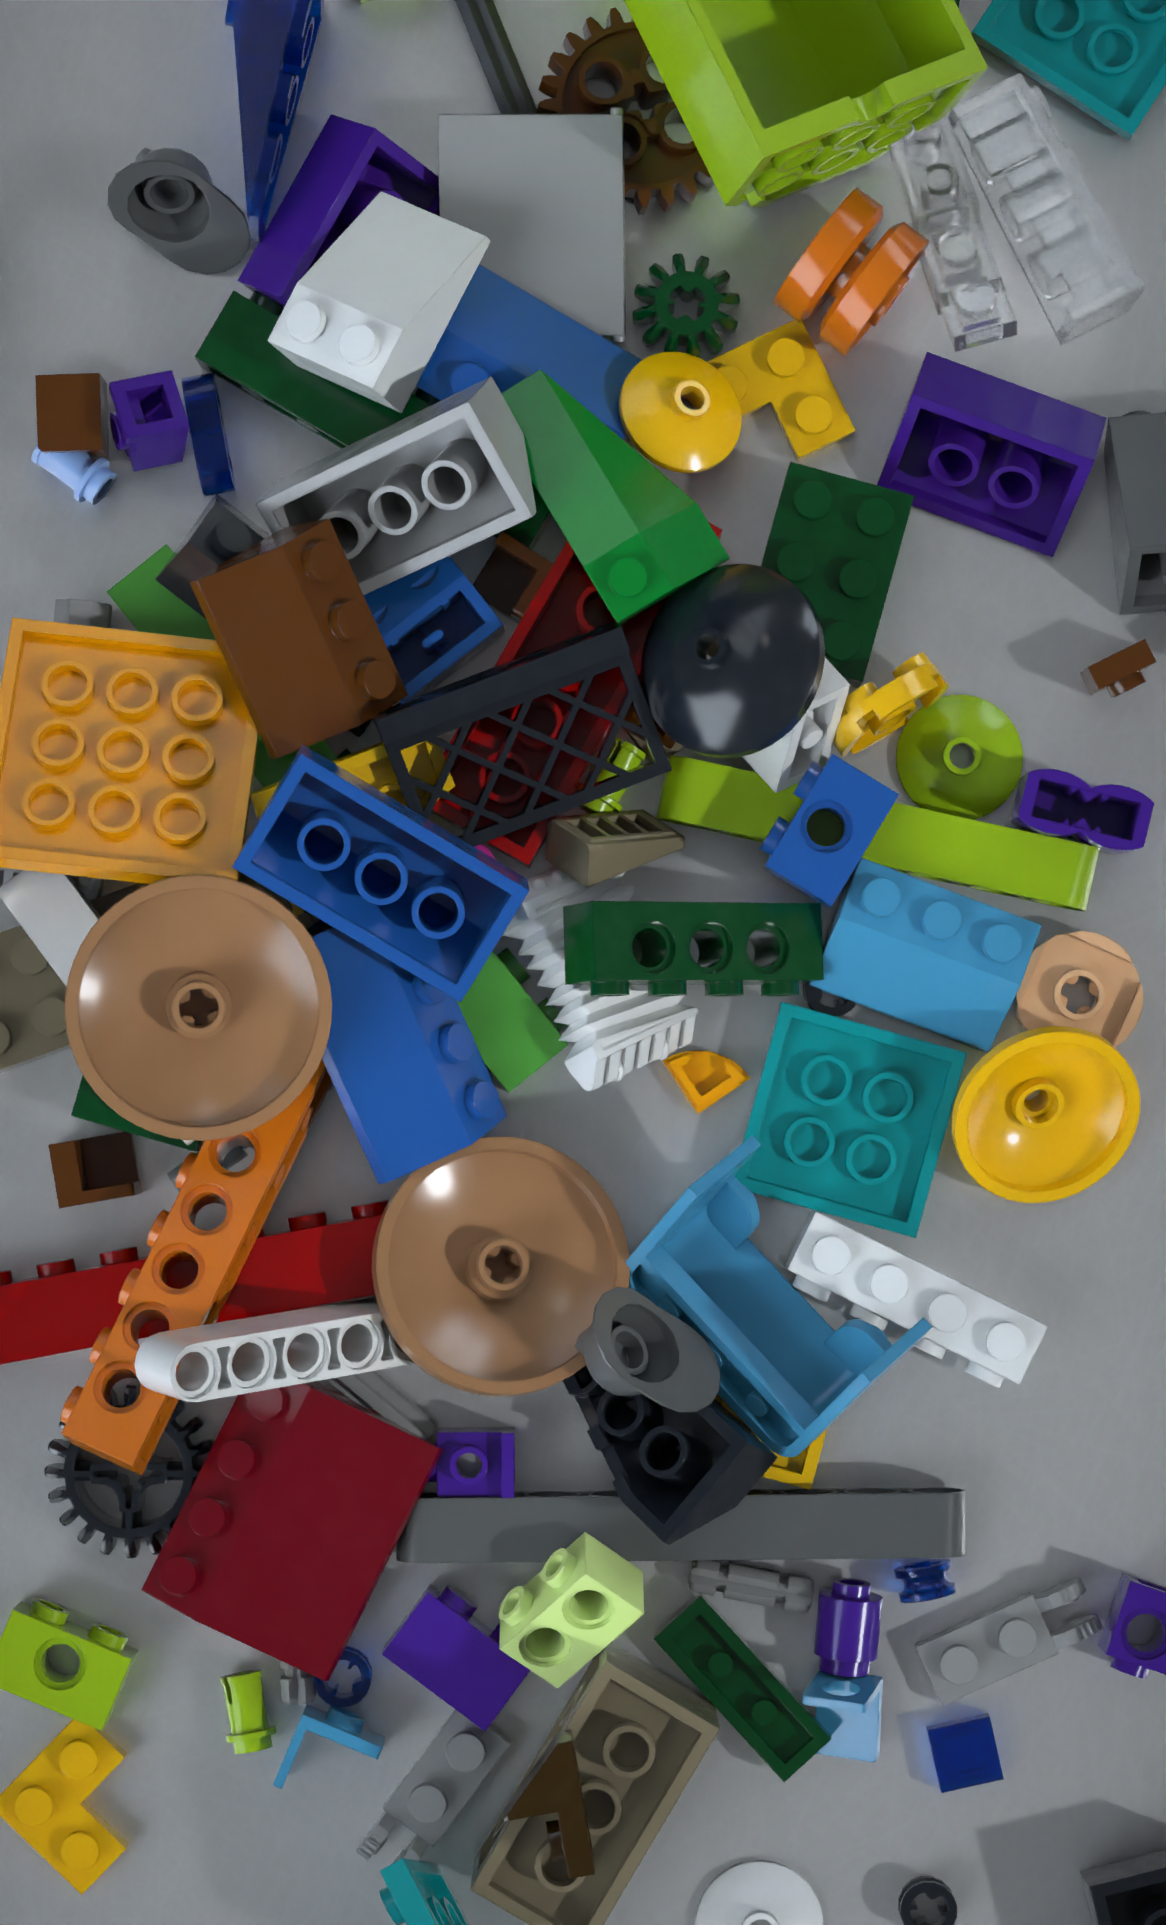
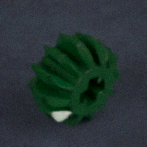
(686, 286)

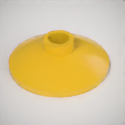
(667, 429)

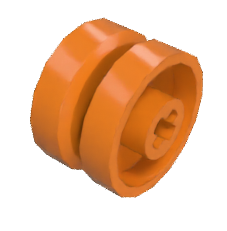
(851, 272)

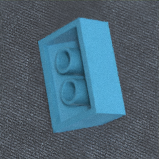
(925, 954)

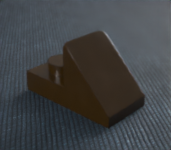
(553, 1788)

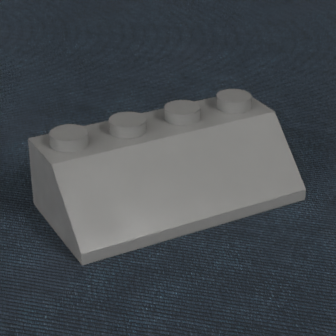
(415, 487)

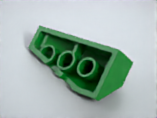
(614, 507)

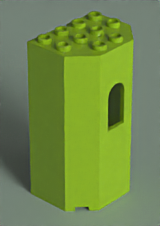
(805, 85)

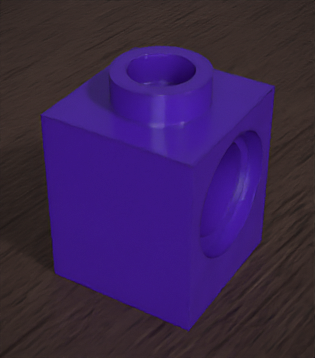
(1132, 1599)

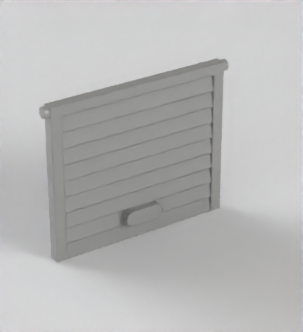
(547, 201)

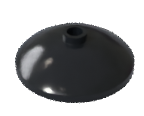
(755, 682)

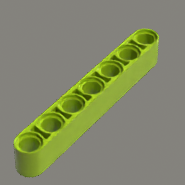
(908, 840)

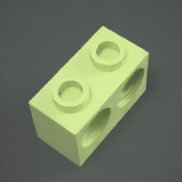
(571, 1609)

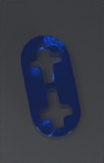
(208, 434)

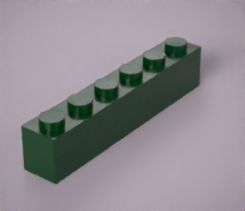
(245, 359)

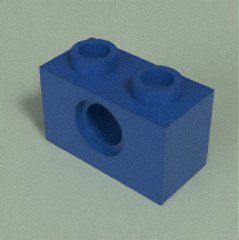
(860, 806)

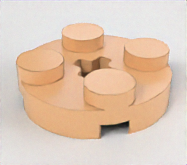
(1111, 980)

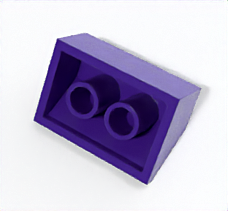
(329, 192)
(992, 454)

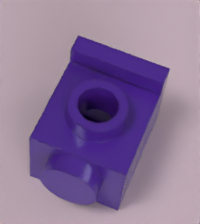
(149, 420)
(496, 1451)

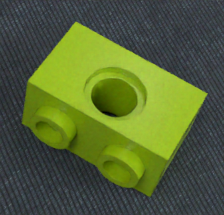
(83, 1696)

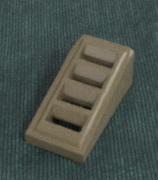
(607, 843)

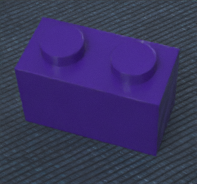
(455, 1655)

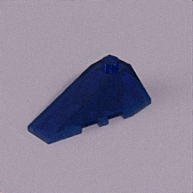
(272, 66)

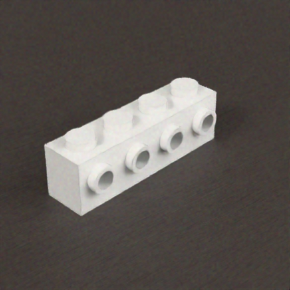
(903, 1290)

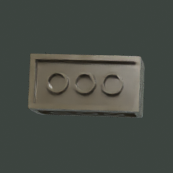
(635, 1753)

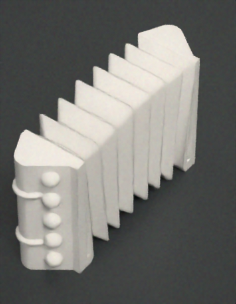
(609, 1032)

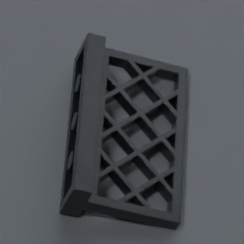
(513, 685)

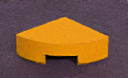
(704, 1076)

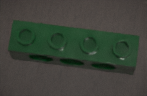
(602, 936)

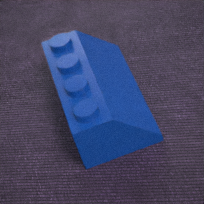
(513, 335)
(381, 873)
(401, 1061)

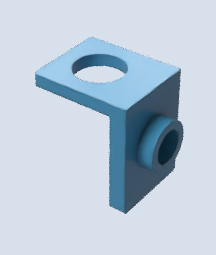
(849, 1712)
(337, 1725)

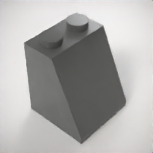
(1137, 508)

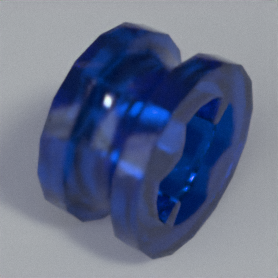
(925, 1580)
(359, 1687)

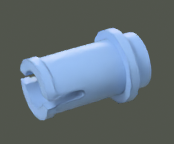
(84, 474)

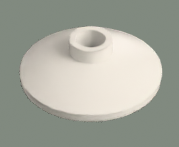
(759, 1892)

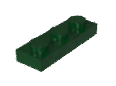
(742, 1687)

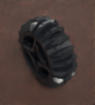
(130, 1502)

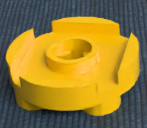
(875, 714)

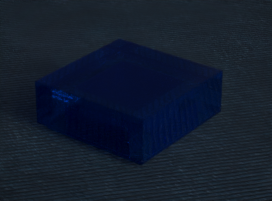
(964, 1752)

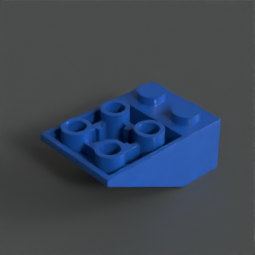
(432, 624)

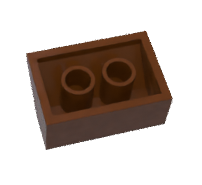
(299, 637)

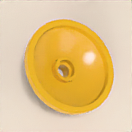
(1060, 1137)

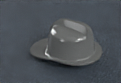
(179, 211)
(648, 1352)

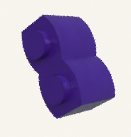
(1065, 806)

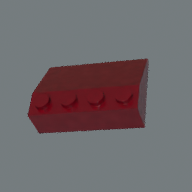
(292, 1522)

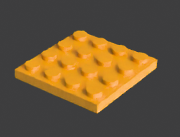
(121, 754)

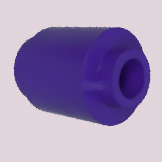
(847, 1627)

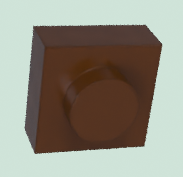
(1119, 671)

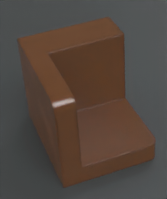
(72, 414)
(511, 577)
(95, 1169)

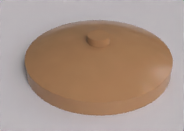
(198, 1007)
(497, 1265)

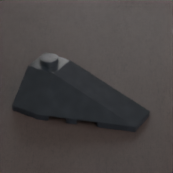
(669, 1463)

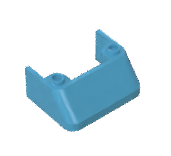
(773, 1350)

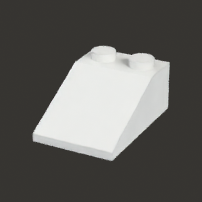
(380, 300)

